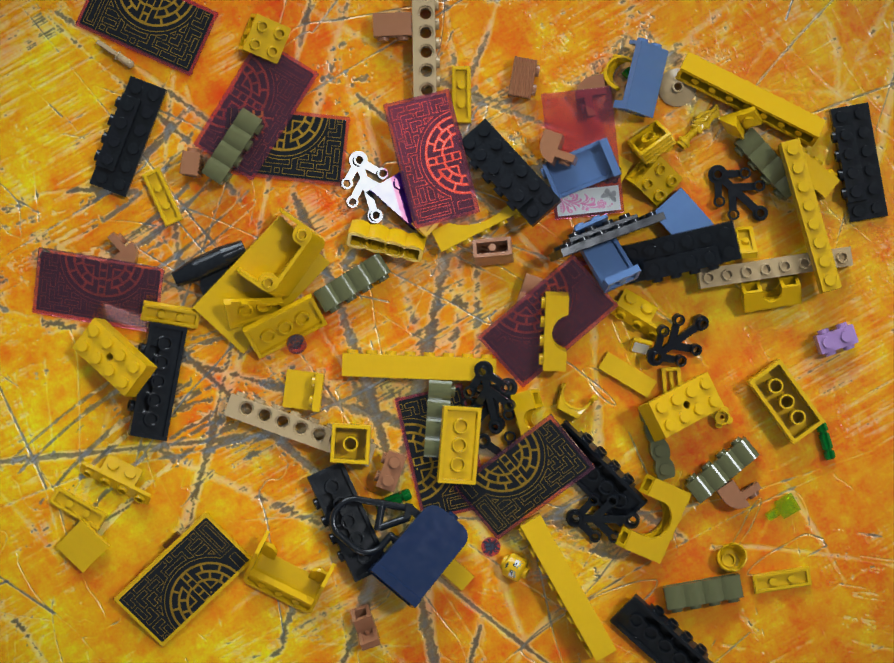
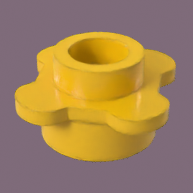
(726, 420)

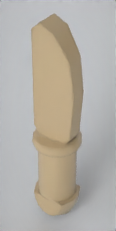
(118, 56)

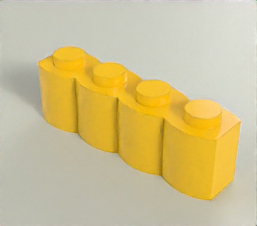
(381, 239)

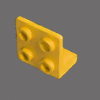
(264, 38)
(654, 180)
(303, 390)

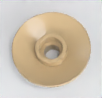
(670, 94)

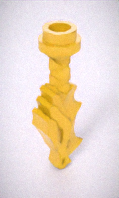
(701, 122)

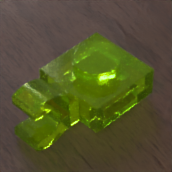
(784, 506)

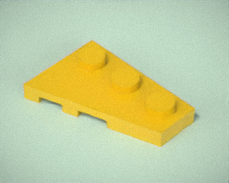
(248, 310)

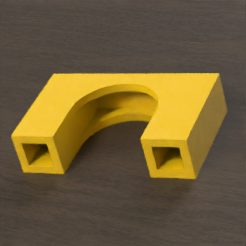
(655, 543)

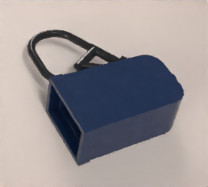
(415, 555)

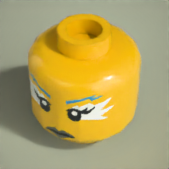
(514, 567)

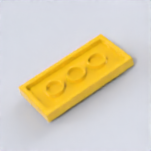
(274, 329)
(459, 444)

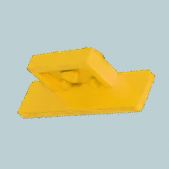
(637, 313)
(119, 476)

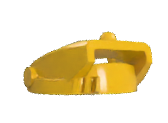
(610, 69)
(566, 408)

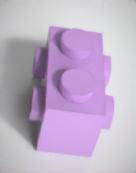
(829, 341)

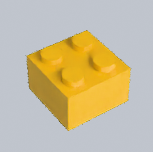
(350, 443)

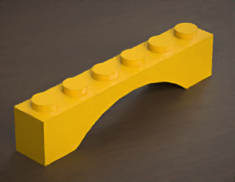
(452, 234)

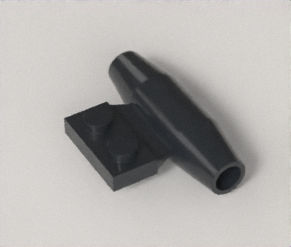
(209, 266)

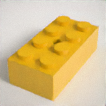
(114, 357)
(681, 406)
(799, 414)

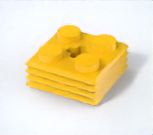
(651, 142)

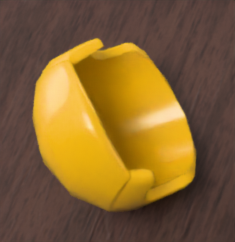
(731, 557)

